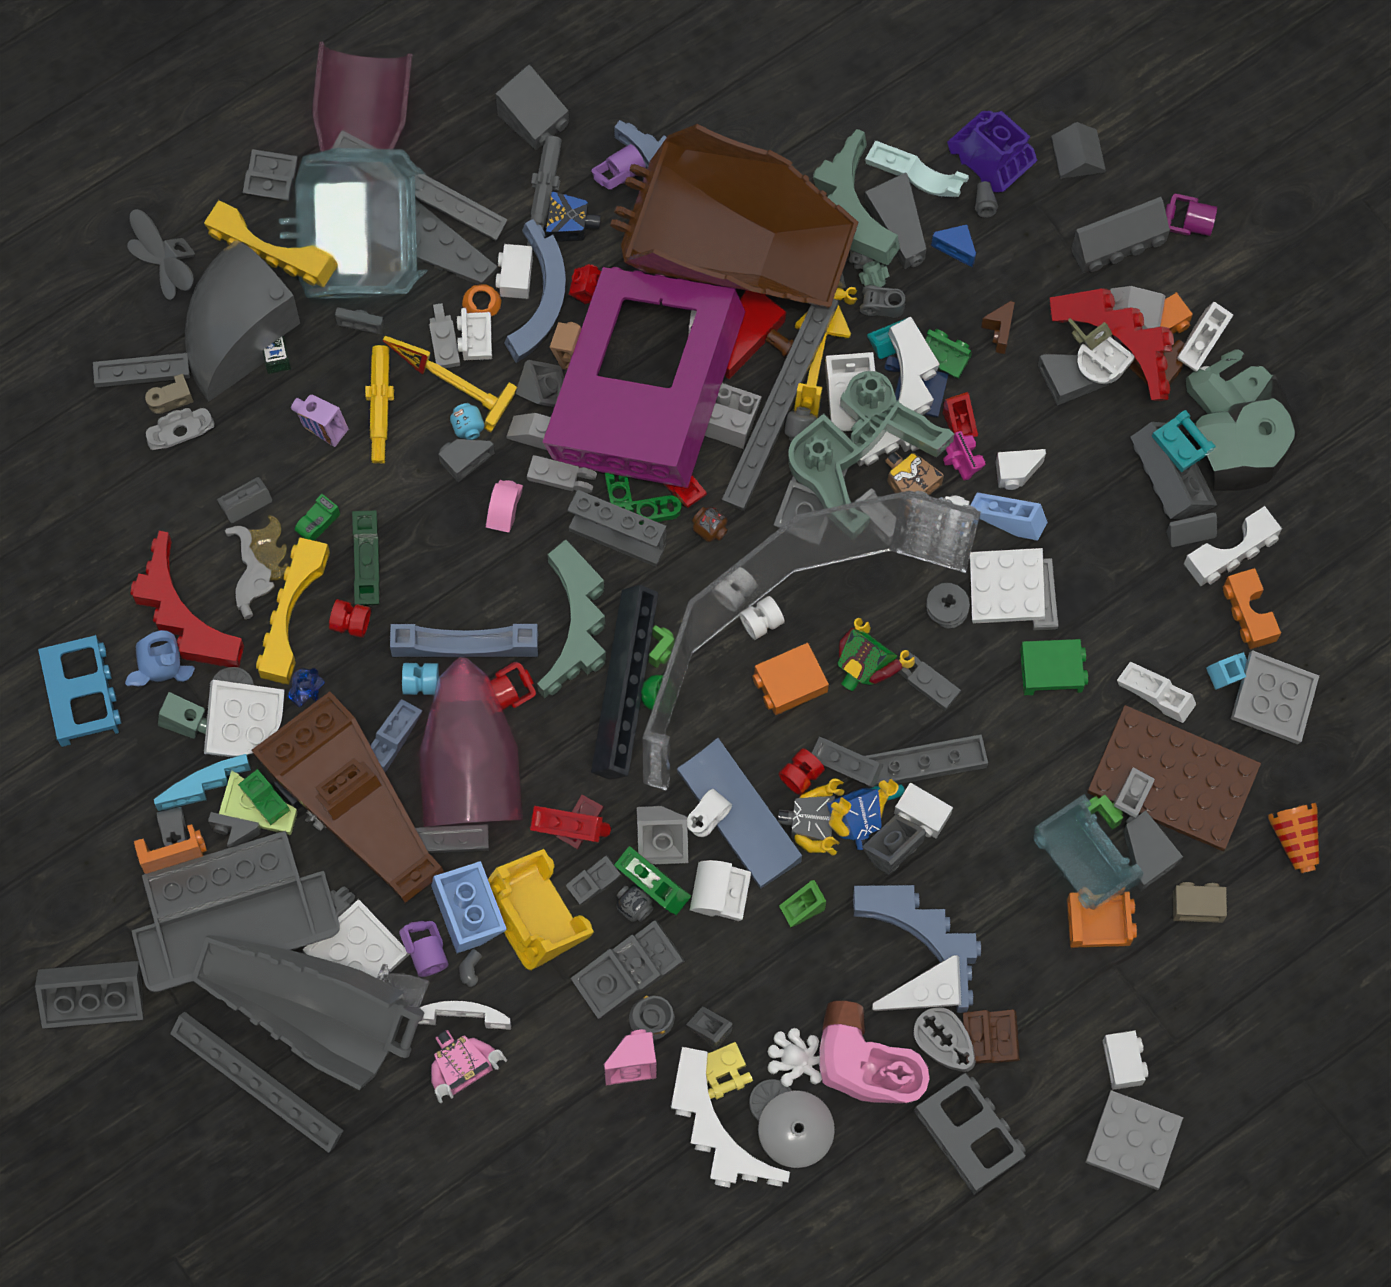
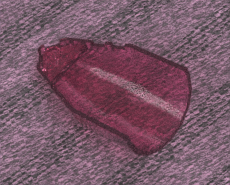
(360, 98)
(468, 753)

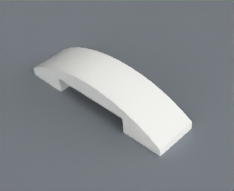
(493, 1018)

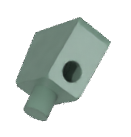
(176, 711)

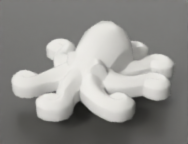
(794, 1057)

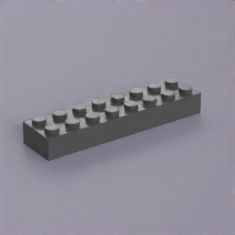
(932, 760)

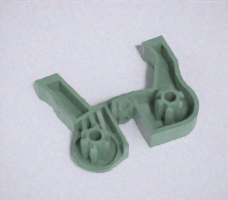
(824, 451)

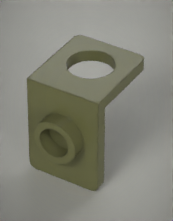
(1090, 340)

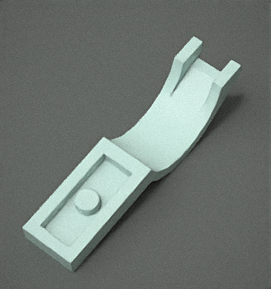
(921, 176)

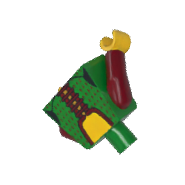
(867, 658)

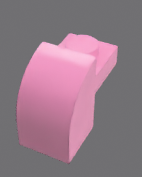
(503, 505)

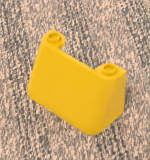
(534, 912)

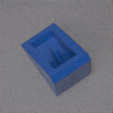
(956, 243)

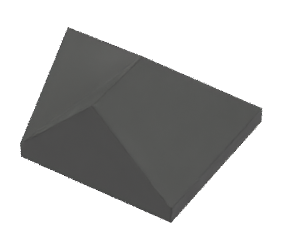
(540, 382)

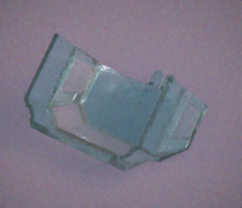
(362, 214)

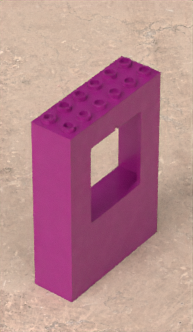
(639, 426)

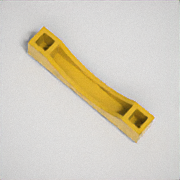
(308, 262)
(307, 565)

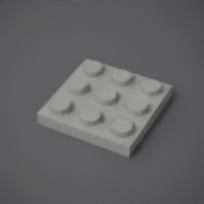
(1275, 697)
(1134, 1140)

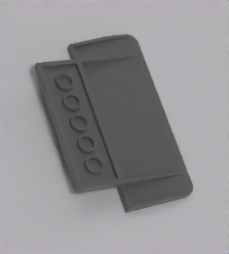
(234, 894)

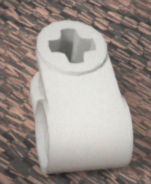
(710, 812)

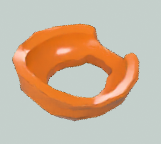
(493, 306)

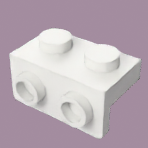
(476, 335)

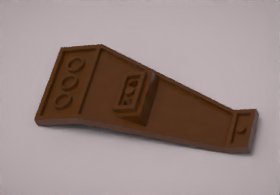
(339, 780)

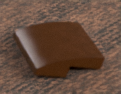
(993, 1035)

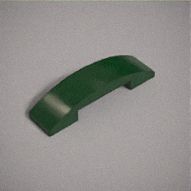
(366, 558)

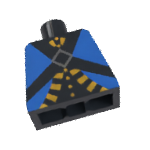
(569, 218)

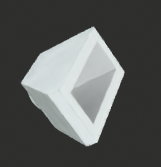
(1017, 467)

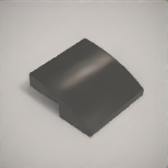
(270, 175)

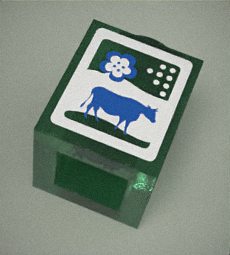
(276, 357)

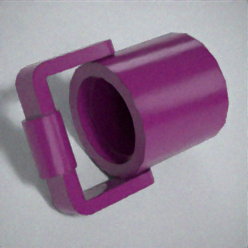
(1198, 217)

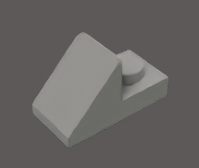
(1134, 792)

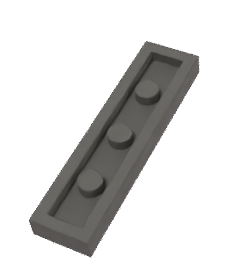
(140, 370)

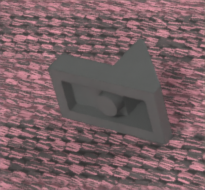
(240, 829)

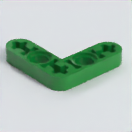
(627, 503)

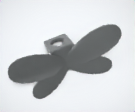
(154, 250)

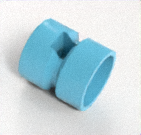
(420, 678)

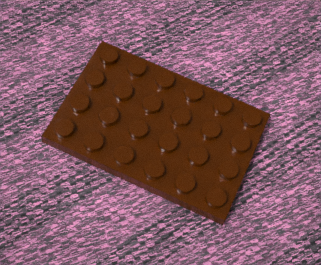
(1196, 782)

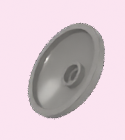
(778, 1133)

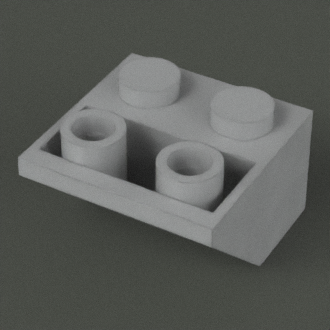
(733, 416)

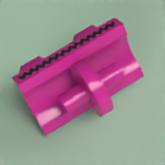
(961, 457)

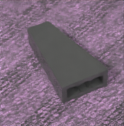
(895, 210)

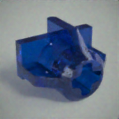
(305, 685)

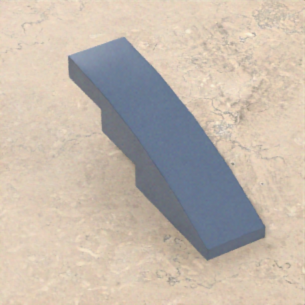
(395, 732)

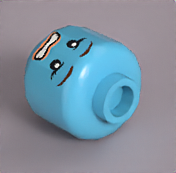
(467, 421)

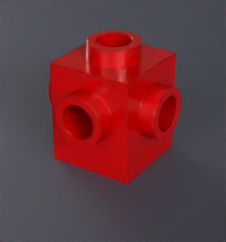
(584, 283)

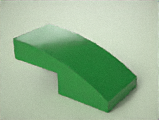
(264, 797)

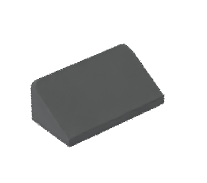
(245, 500)
(1192, 529)

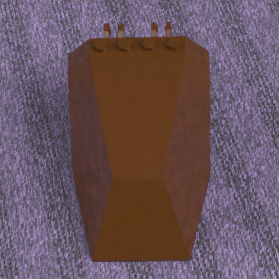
(734, 220)

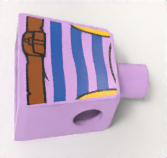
(321, 418)

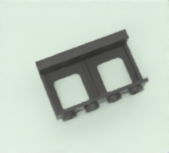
(617, 528)
(957, 1141)

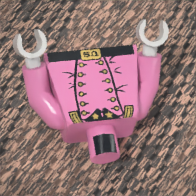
(461, 1063)

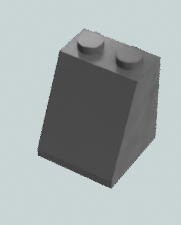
(531, 108)

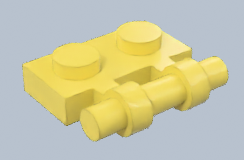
(723, 1062)

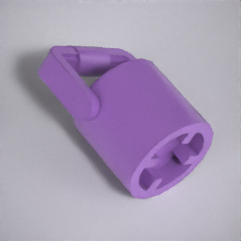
(619, 166)
(426, 952)

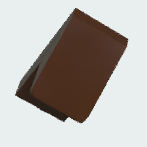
(1000, 322)

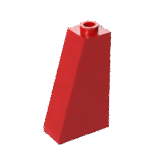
(758, 321)

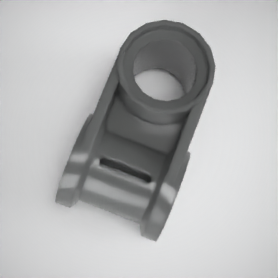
(881, 301)
(172, 825)

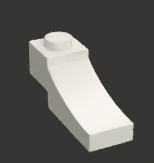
(1158, 691)

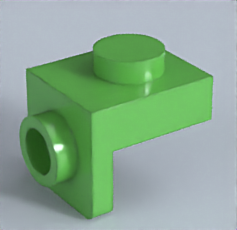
(662, 651)
(1107, 810)

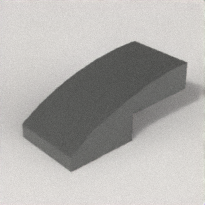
(594, 880)

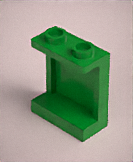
(1053, 665)

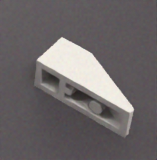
(1204, 336)

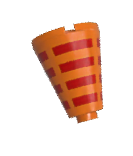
(1298, 835)

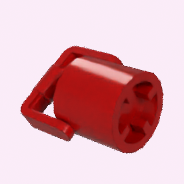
(506, 692)

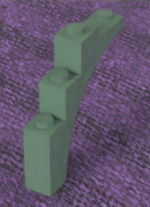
(838, 182)
(580, 649)

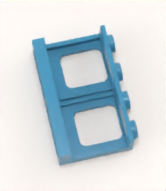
(63, 690)

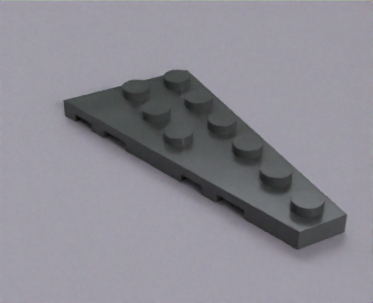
(449, 251)

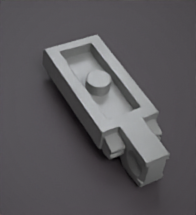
(443, 339)

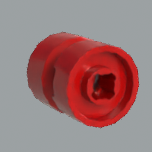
(349, 618)
(795, 777)

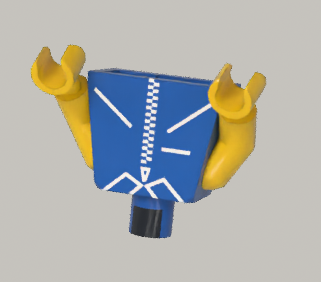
(860, 812)

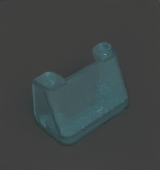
(1086, 854)

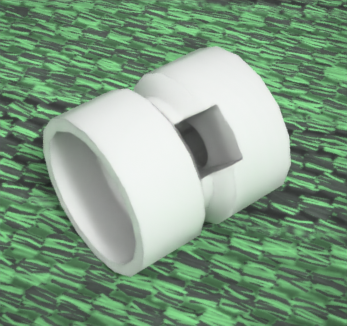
(762, 617)

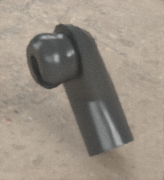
(466, 968)

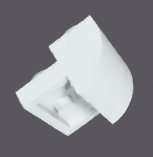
(720, 890)

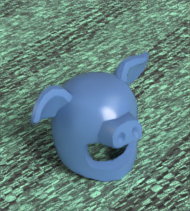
(158, 662)

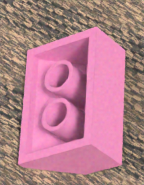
(632, 1059)

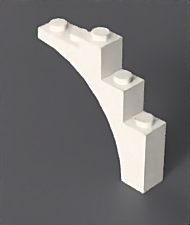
(915, 364)
(729, 1159)

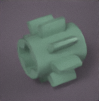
(874, 274)

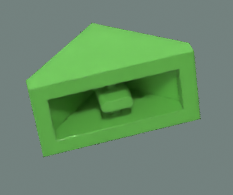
(803, 904)

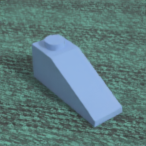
(1011, 515)

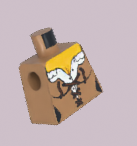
(912, 474)

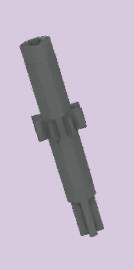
(545, 181)

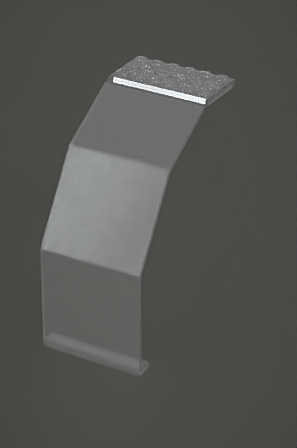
(896, 522)

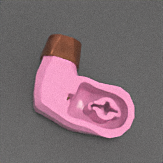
(867, 1068)

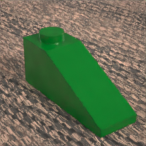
(652, 881)

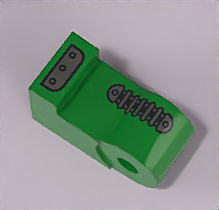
(317, 518)

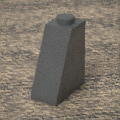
(1065, 377)
(1149, 848)

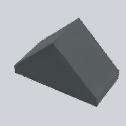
(710, 1027)

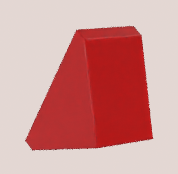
(960, 415)

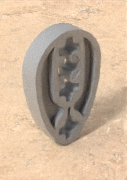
(952, 1027)

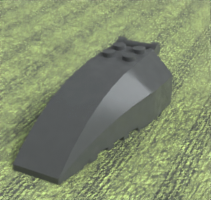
(316, 1006)

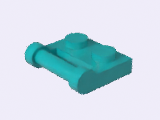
(1178, 446)

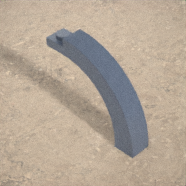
(534, 332)

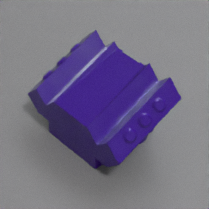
(994, 149)

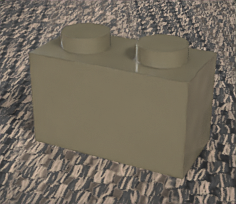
(1199, 903)

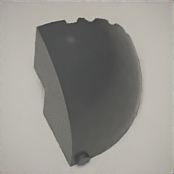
(233, 317)

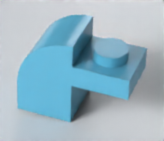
(1227, 670)

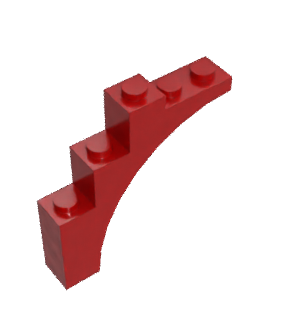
(1125, 324)
(198, 640)

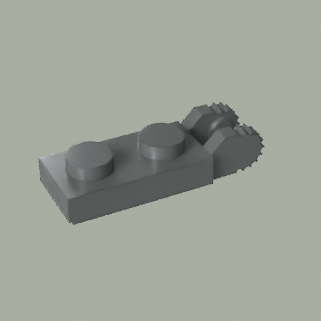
(930, 683)

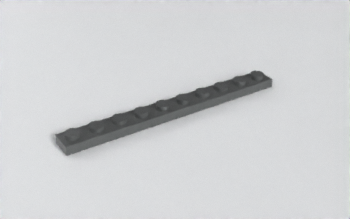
(778, 405)

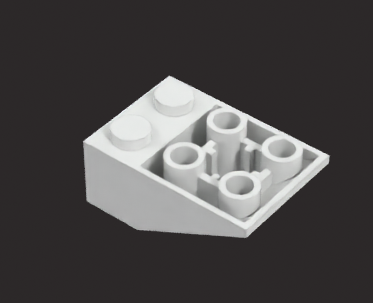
(839, 372)

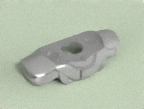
(163, 434)

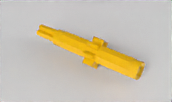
(379, 394)

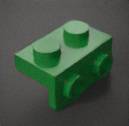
(949, 354)

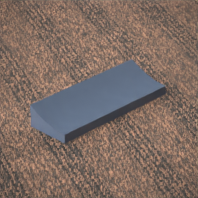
(750, 824)

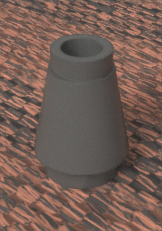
(985, 200)

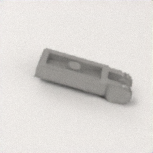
(559, 474)

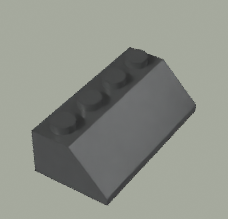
(1121, 235)
(1179, 491)
(90, 994)

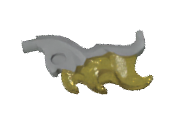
(262, 562)

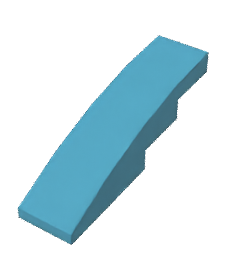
(193, 787)

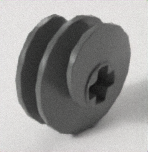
(944, 594)

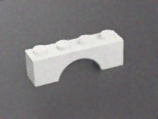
(1209, 562)

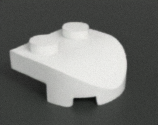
(1105, 361)

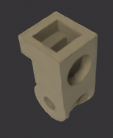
(170, 396)

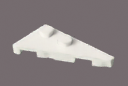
(931, 989)

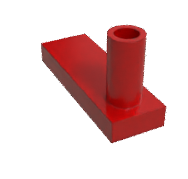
(569, 824)

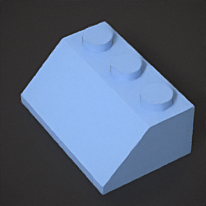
(468, 906)

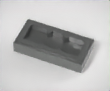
(359, 320)

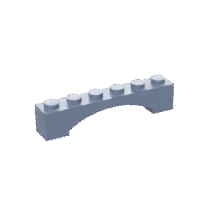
(510, 641)

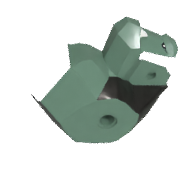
(1245, 421)

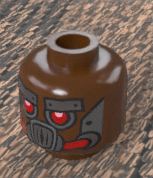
(710, 524)

